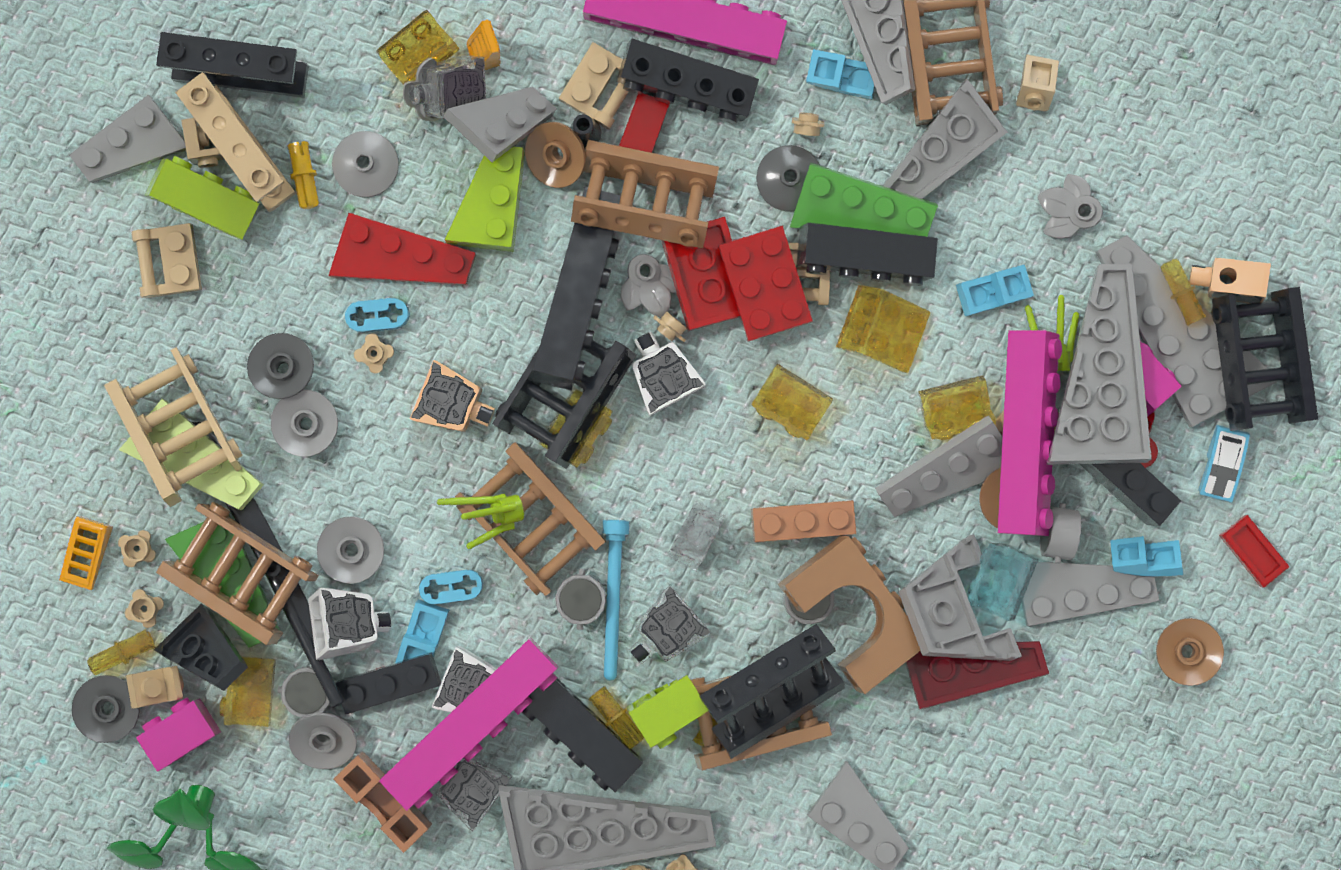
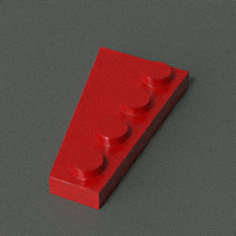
(390, 253)

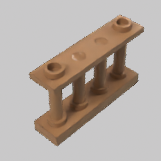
(923, 72)
(649, 169)
(562, 513)
(208, 590)
(715, 755)

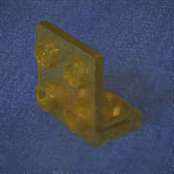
(883, 328)

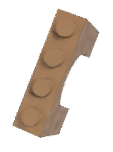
(892, 638)

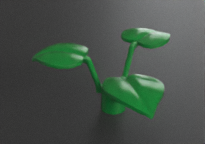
(190, 811)

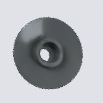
(771, 180)
(269, 355)
(89, 711)

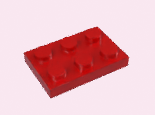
(702, 278)
(765, 283)

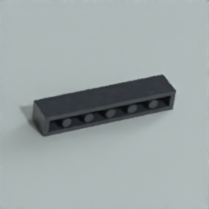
(576, 303)

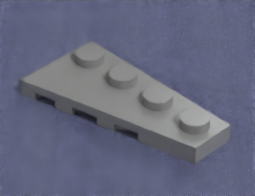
(884, 45)

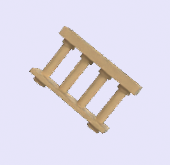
(235, 142)
(155, 454)

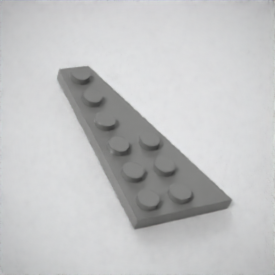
(1182, 348)
(1105, 392)
(591, 832)

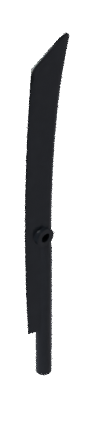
(297, 606)

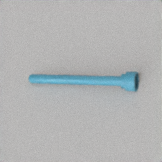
(615, 533)

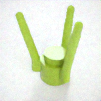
(1067, 351)
(503, 510)

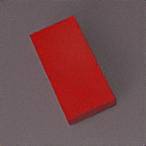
(644, 123)
(1254, 551)

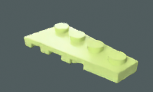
(221, 482)

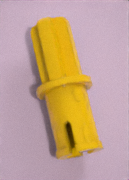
(303, 175)

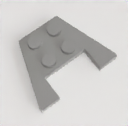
(943, 613)

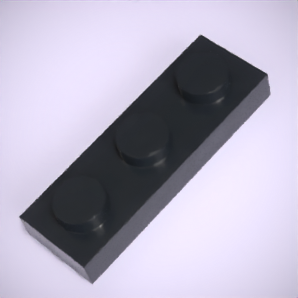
(389, 683)

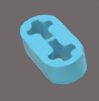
(377, 323)
(450, 578)

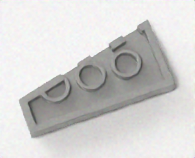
(949, 143)
(946, 470)
(1081, 590)

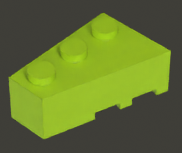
(202, 197)
(491, 205)
(666, 711)

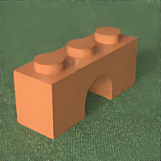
(803, 521)
(362, 784)

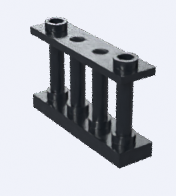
(233, 64)
(1293, 353)
(579, 417)
(773, 691)

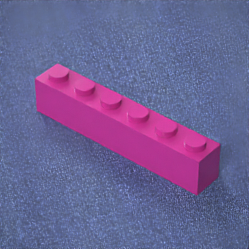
(697, 23)
(1029, 432)
(468, 724)

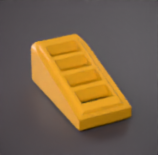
(484, 44)
(76, 537)

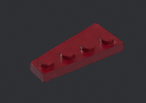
(950, 678)

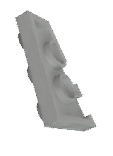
(501, 120)
(131, 140)
(857, 820)

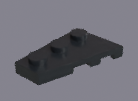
(203, 649)

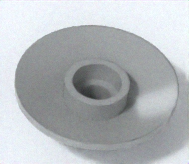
(377, 175)
(287, 423)
(333, 553)
(320, 750)

